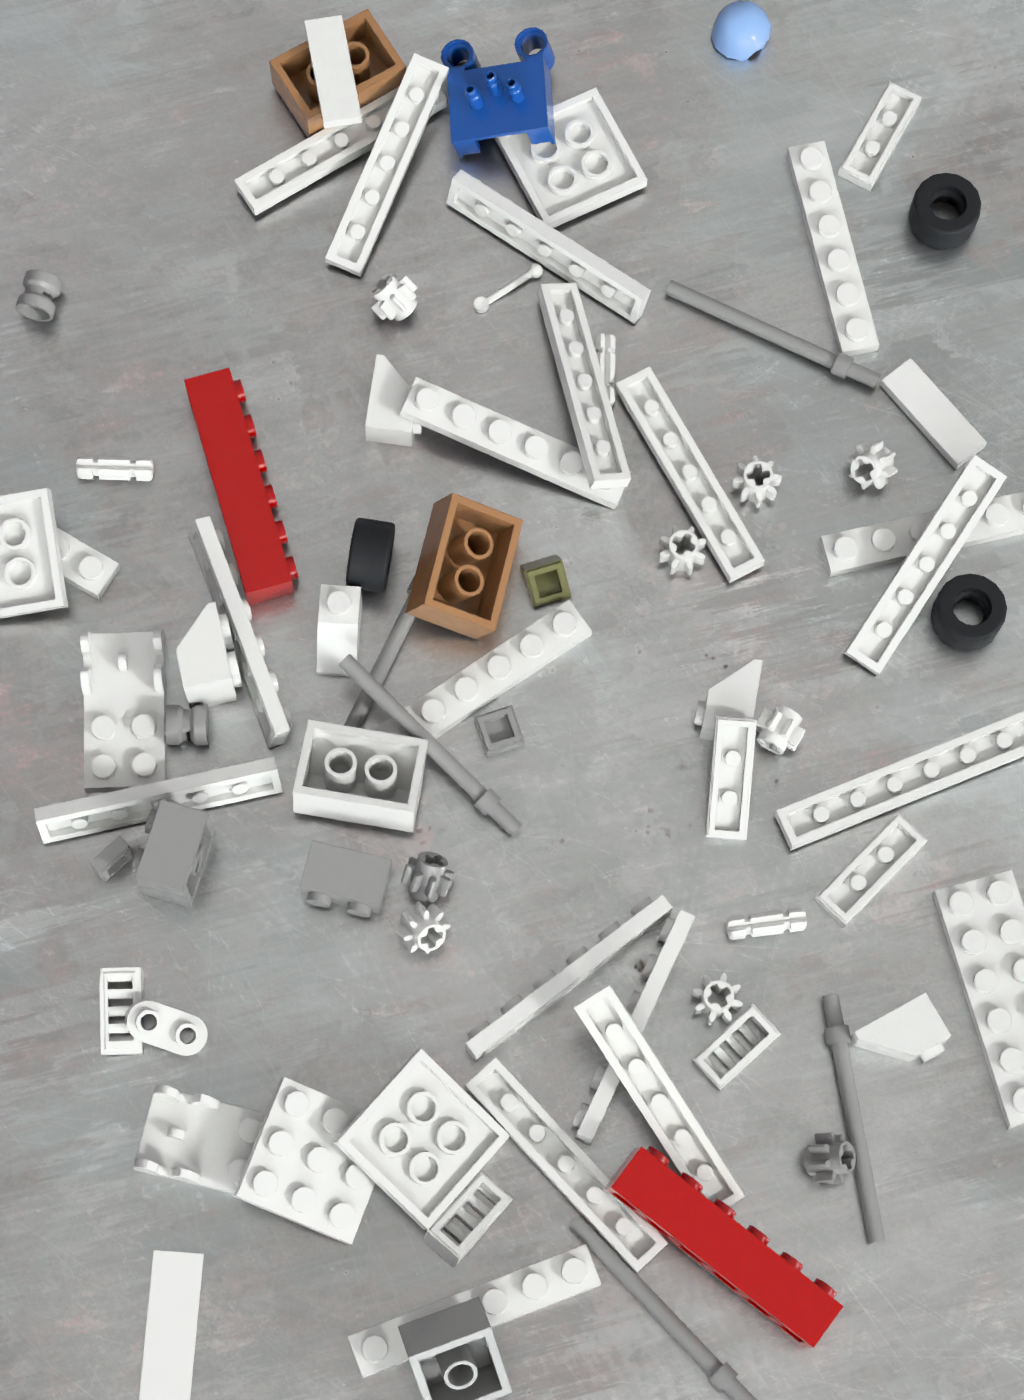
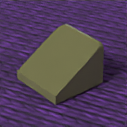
(546, 580)

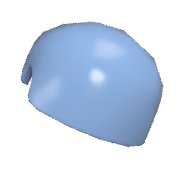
(741, 30)

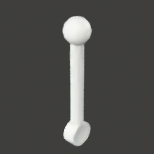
(481, 303)

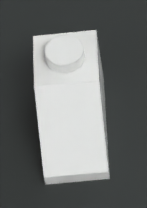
(384, 406)
(338, 627)
(730, 697)
(905, 1032)

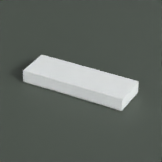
(333, 71)
(880, 136)
(933, 413)
(731, 777)
(870, 870)

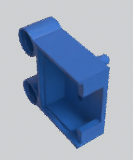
(500, 97)

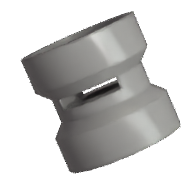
(39, 295)
(187, 724)

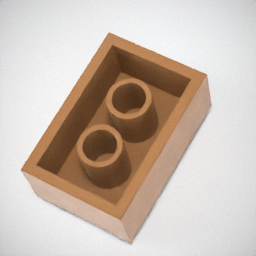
(374, 66)
(464, 566)

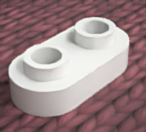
(167, 1027)

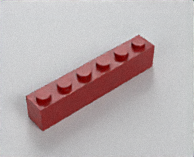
(239, 486)
(724, 1246)

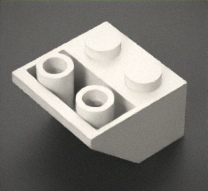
(204, 664)

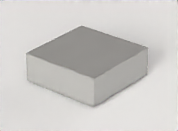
(499, 731)
(112, 859)

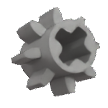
(427, 876)
(829, 1158)

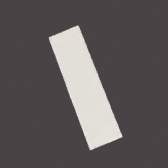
(171, 1326)

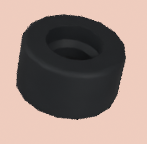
(947, 189)
(370, 554)
(974, 589)

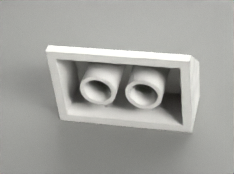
(360, 776)

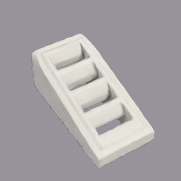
(119, 974)
(763, 1023)
(442, 1244)

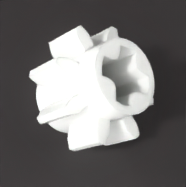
(393, 297)
(872, 464)
(748, 487)
(674, 543)
(779, 729)
(422, 927)
(714, 1010)

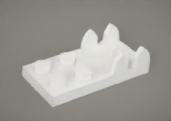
(123, 709)
(197, 1139)

